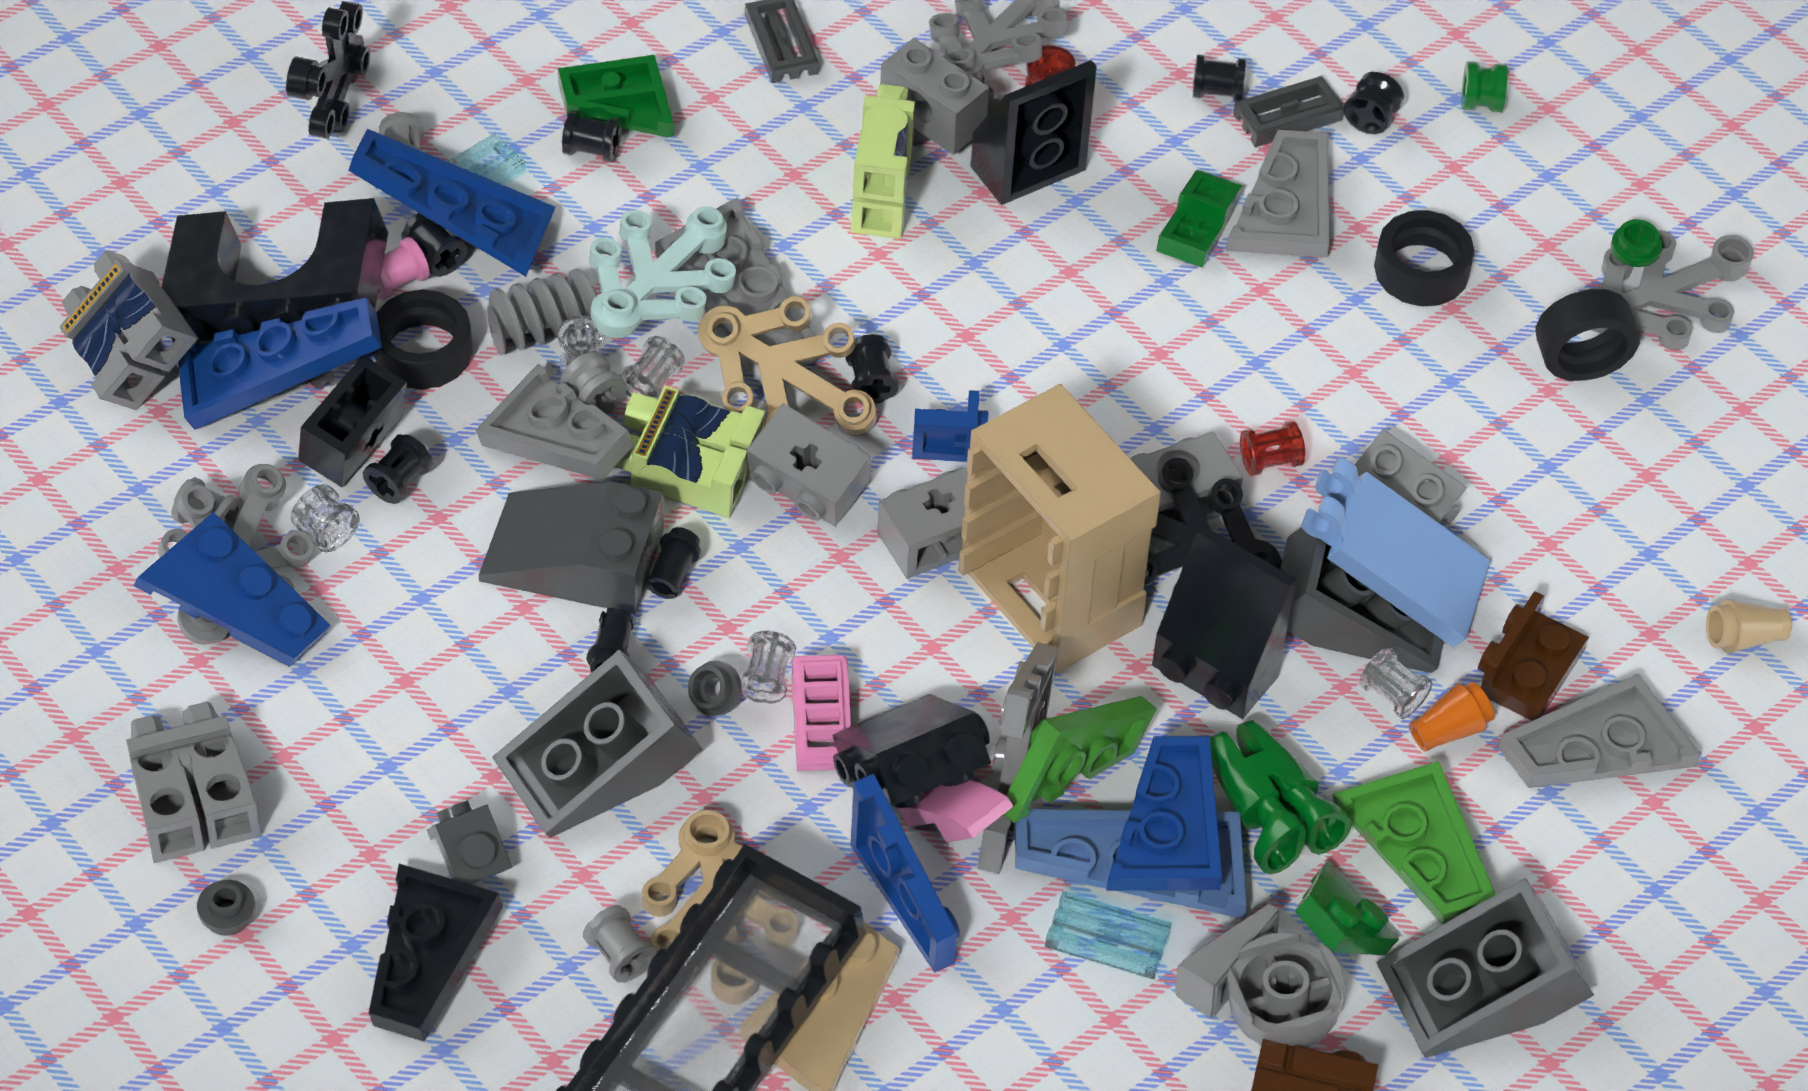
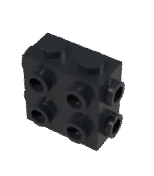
(914, 749)

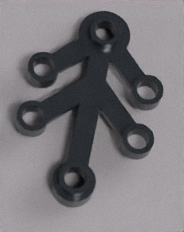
(332, 76)
(1193, 518)

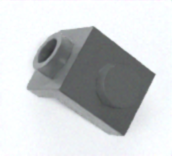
(469, 843)

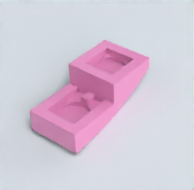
(958, 810)

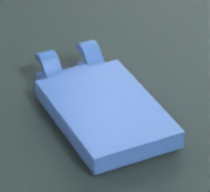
(1398, 551)

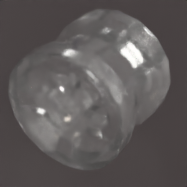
(325, 518)

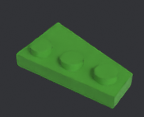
(1074, 745)
(1421, 837)

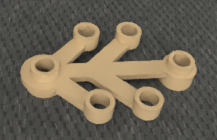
(781, 361)
(692, 855)

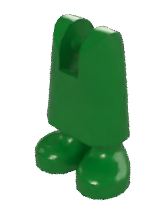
(1268, 790)

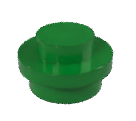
(1636, 243)

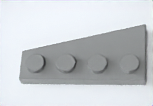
(756, 281)

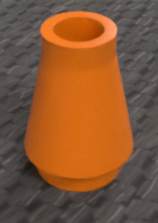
(1453, 717)

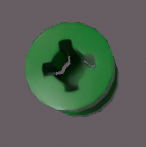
(1484, 86)

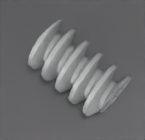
(537, 308)

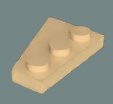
(833, 1026)

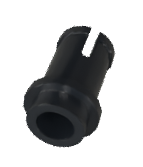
(678, 551)
(612, 636)

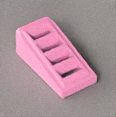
(819, 679)

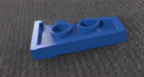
(231, 585)
(1172, 822)
(899, 874)

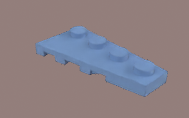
(1086, 842)

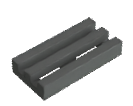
(788, 64)
(1292, 114)

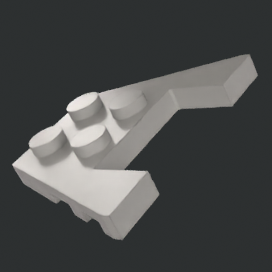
(1022, 711)

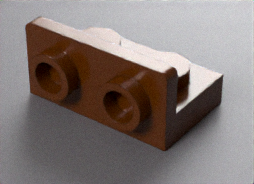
(1530, 660)

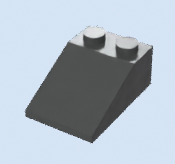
(578, 543)
(1345, 615)
(596, 747)
(1485, 973)

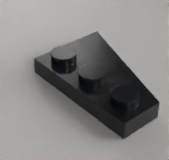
(428, 948)

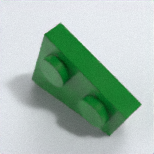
(621, 90)
(1344, 918)

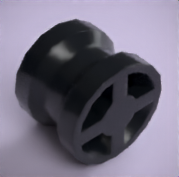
(1373, 102)

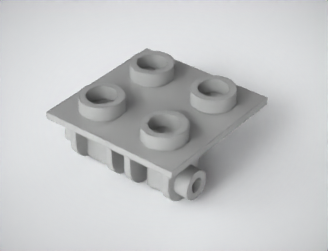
(1412, 477)

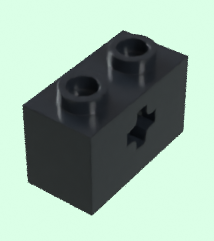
(352, 421)

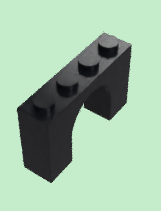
(206, 259)

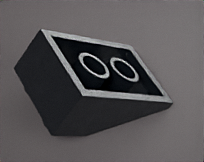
(1036, 134)
(1225, 624)

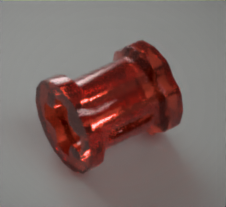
(1290, 449)

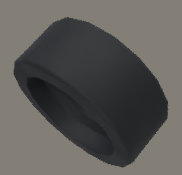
(1416, 285)
(429, 309)
(1581, 313)

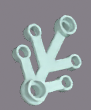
(621, 311)

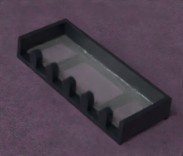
(727, 985)

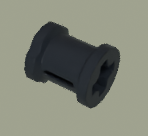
(1219, 78)
(591, 136)
(441, 250)
(872, 367)
(397, 468)

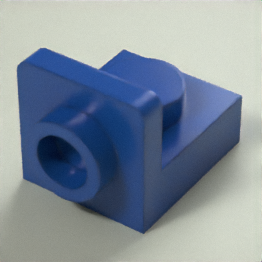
(946, 433)

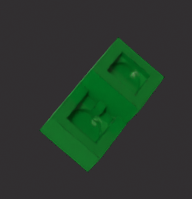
(1199, 218)

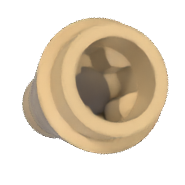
(1745, 625)

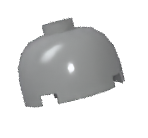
(1285, 990)

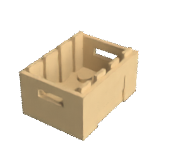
(1067, 515)

